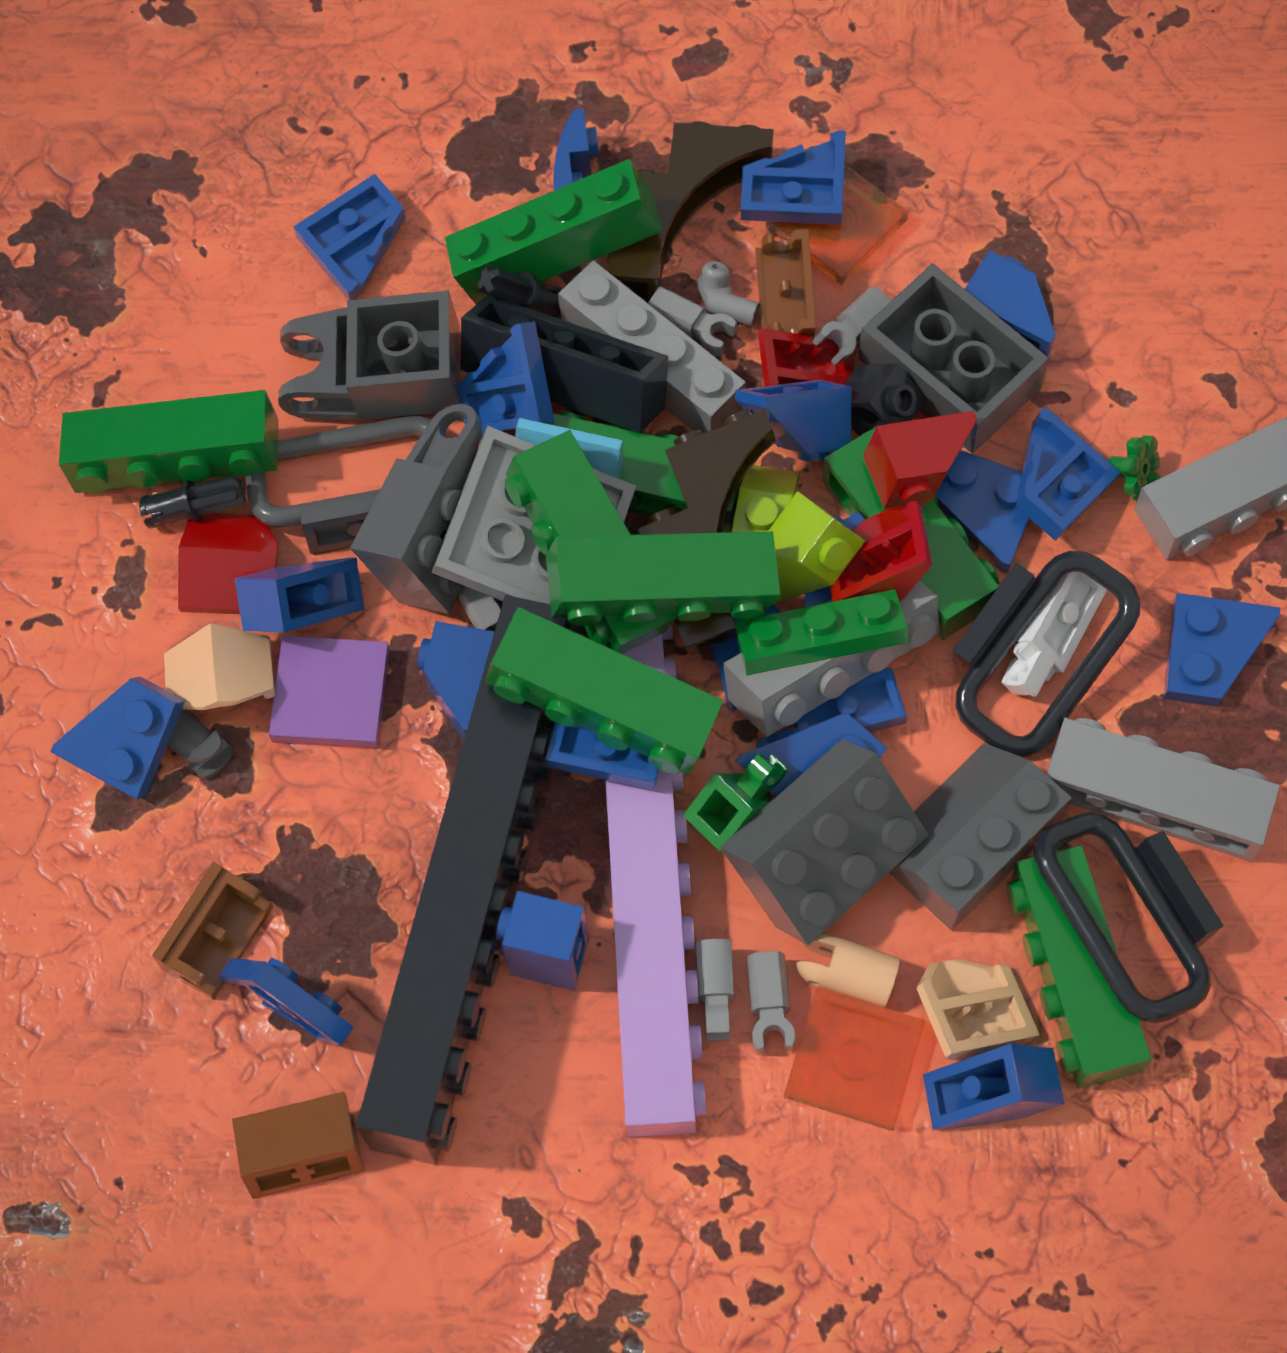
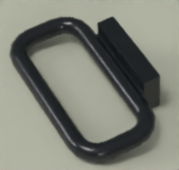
(1003, 623)
(1165, 890)

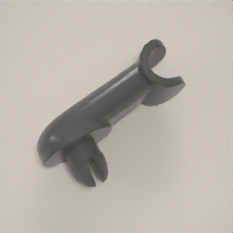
(203, 750)

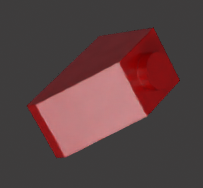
(915, 456)

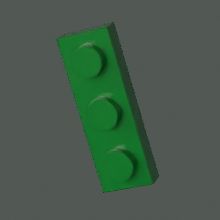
(821, 632)

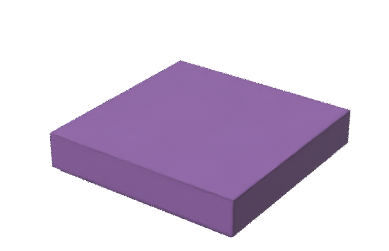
(329, 691)

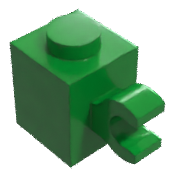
(734, 799)

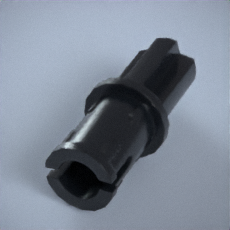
(521, 290)
(192, 501)

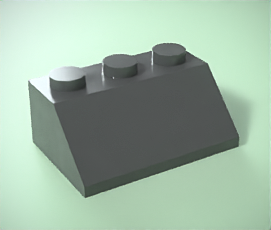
(978, 831)

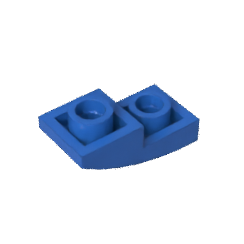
(575, 150)

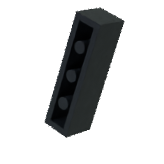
(581, 366)

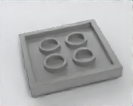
(492, 539)

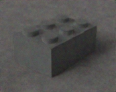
(955, 353)
(825, 841)

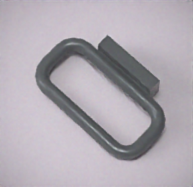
(336, 520)

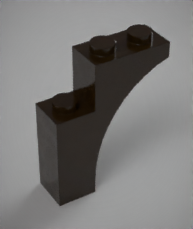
(701, 166)
(708, 476)

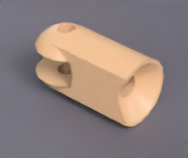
(852, 970)

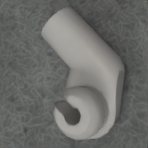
(720, 297)

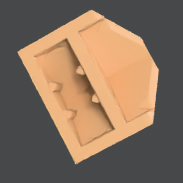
(220, 668)
(974, 1007)

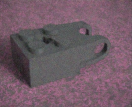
(376, 359)
(415, 510)

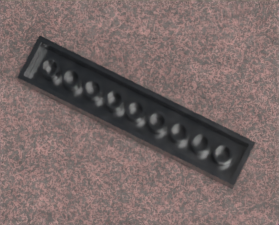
(457, 919)

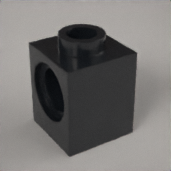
(882, 396)

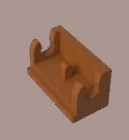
(786, 284)
(212, 930)
(297, 1145)

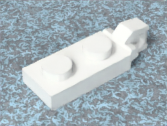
(1053, 634)

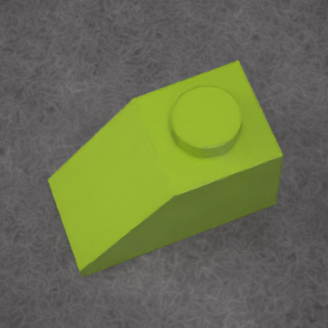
(763, 498)
(810, 547)

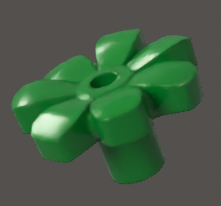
(1138, 465)

